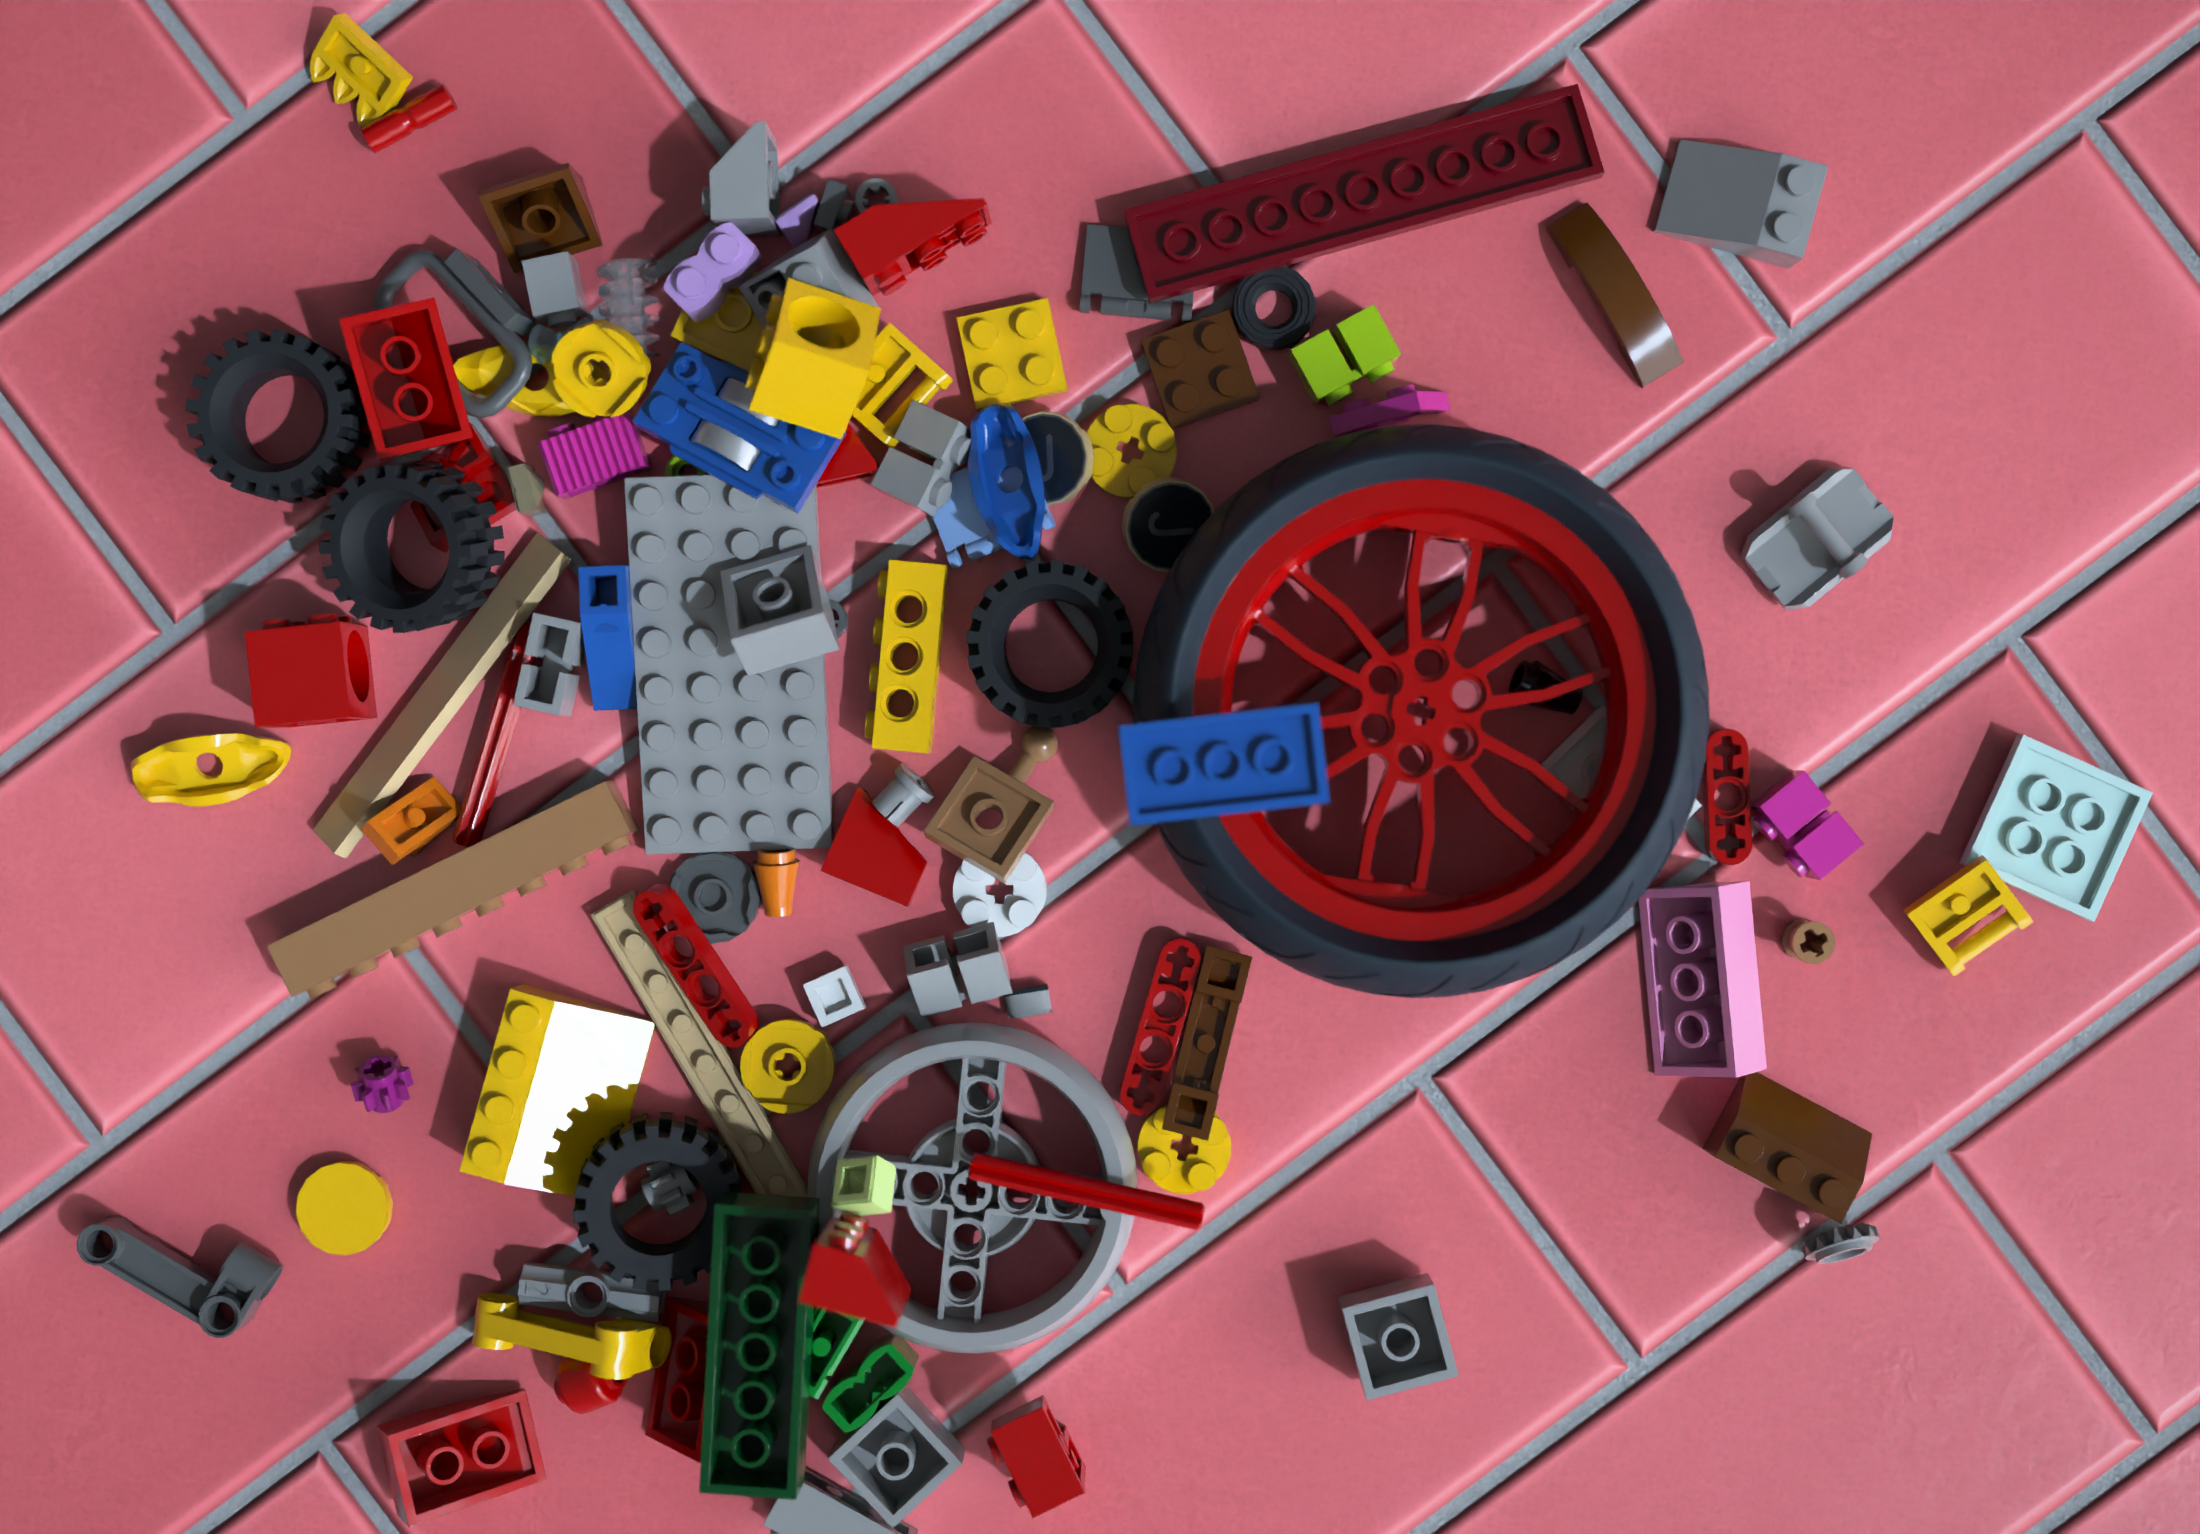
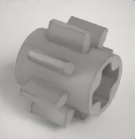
(669, 1186)

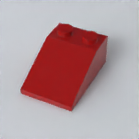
(460, 1455)

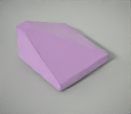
(798, 221)

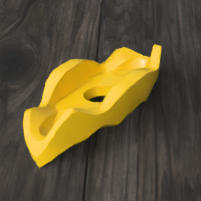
(487, 368)
(173, 775)

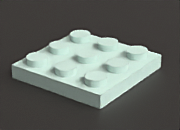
(2057, 827)

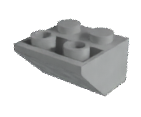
(815, 262)

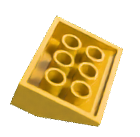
(554, 1088)

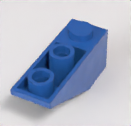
(608, 635)

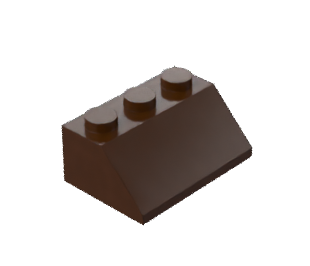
(1791, 1145)

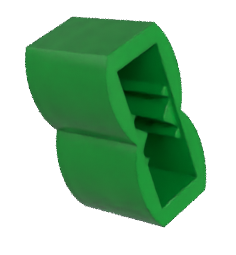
(861, 1387)

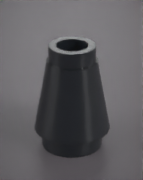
(1538, 676)

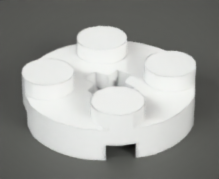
(1018, 908)

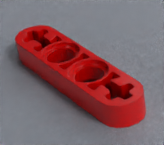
(702, 962)
(1165, 1027)

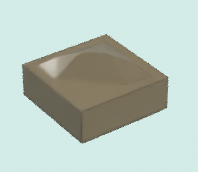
(527, 489)

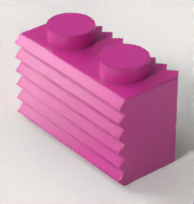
(593, 454)

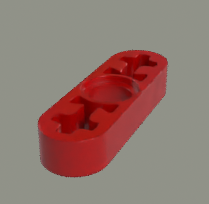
(1717, 832)

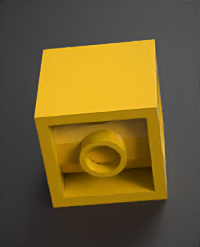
(812, 358)

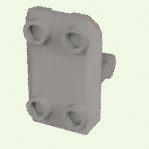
(1818, 538)

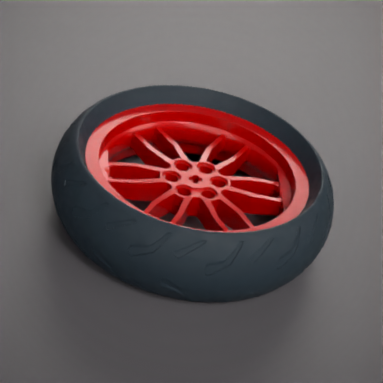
(1478, 494)

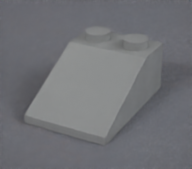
(1741, 201)

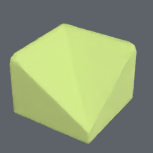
(864, 1185)

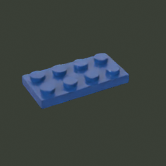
(1224, 764)

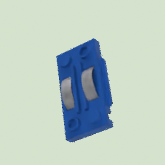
(707, 422)

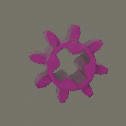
(382, 1083)

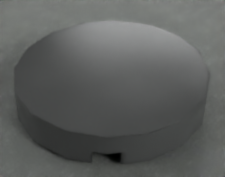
(718, 893)

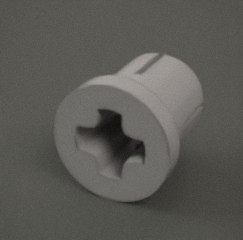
(902, 795)

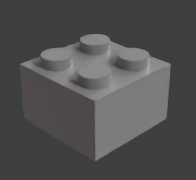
(1398, 1336)
(897, 1456)

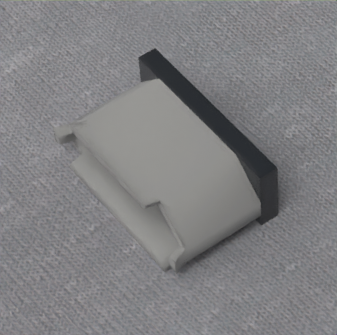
(1028, 1002)

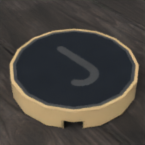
(1063, 454)
(1163, 520)

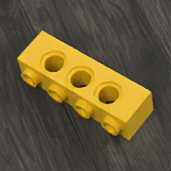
(897, 583)

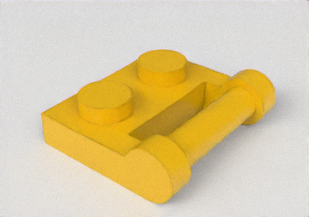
(891, 364)
(1960, 904)

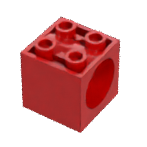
(310, 672)

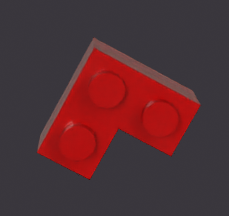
(1039, 1457)

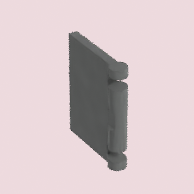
(1114, 274)

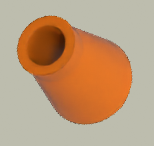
(776, 879)

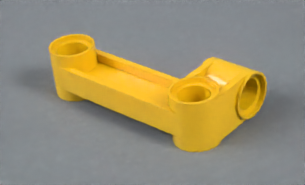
(612, 1347)

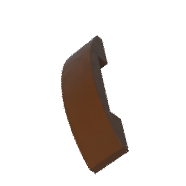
(1617, 292)
(1206, 1043)

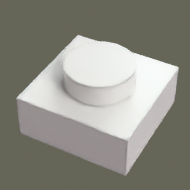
(834, 995)

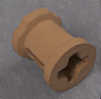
(1821, 945)

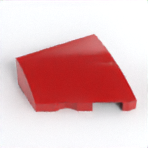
(480, 465)
(874, 853)

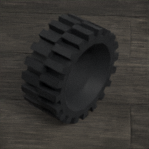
(224, 408)
(362, 554)
(1037, 584)
(617, 1155)

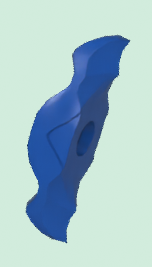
(998, 443)

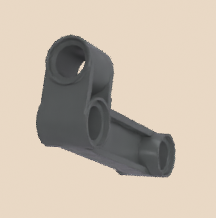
(177, 1281)

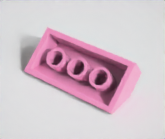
(1702, 980)

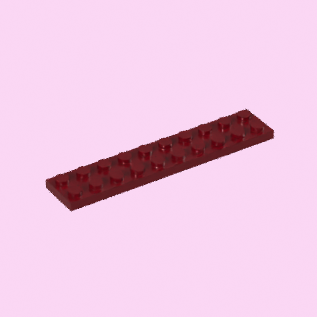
(1363, 193)

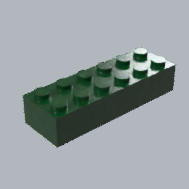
(758, 1346)

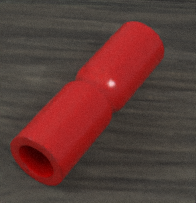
(403, 121)

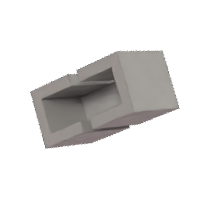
(934, 437)
(552, 686)
(934, 976)

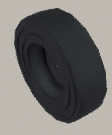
(1262, 334)

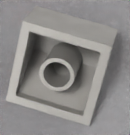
(746, 185)
(778, 611)

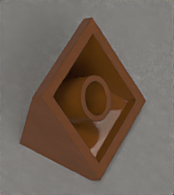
(541, 215)

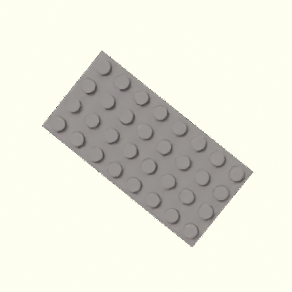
(720, 751)

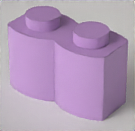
(705, 279)

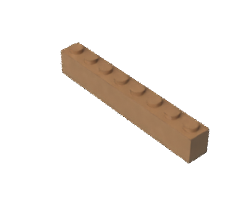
(453, 888)

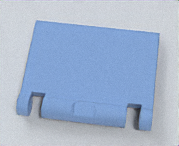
(962, 523)

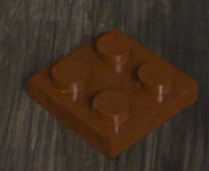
(1199, 369)

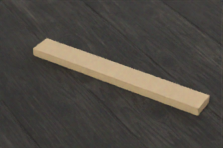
(442, 694)
(701, 1056)

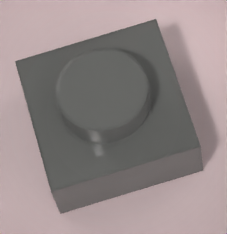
(834, 207)

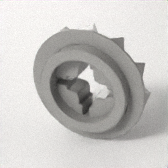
(1841, 1243)

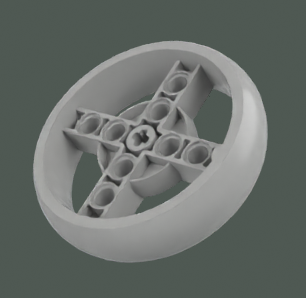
(985, 1052)

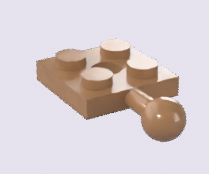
(984, 788)

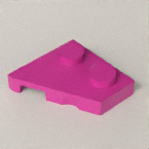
(1400, 405)

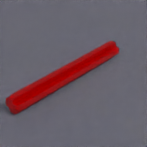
(493, 746)
(1086, 1191)

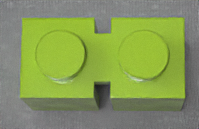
(1366, 346)

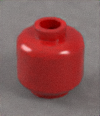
(582, 1390)

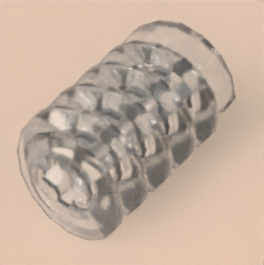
(628, 299)

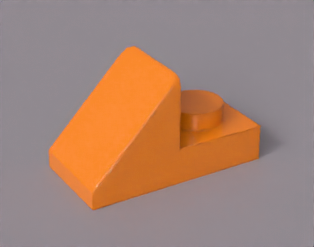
(412, 821)

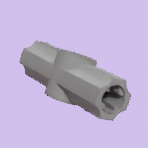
(563, 1289)

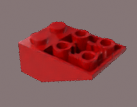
(902, 237)

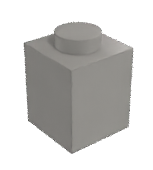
(555, 289)

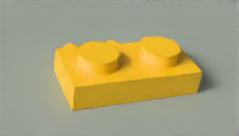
(361, 69)

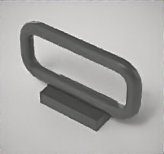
(487, 302)

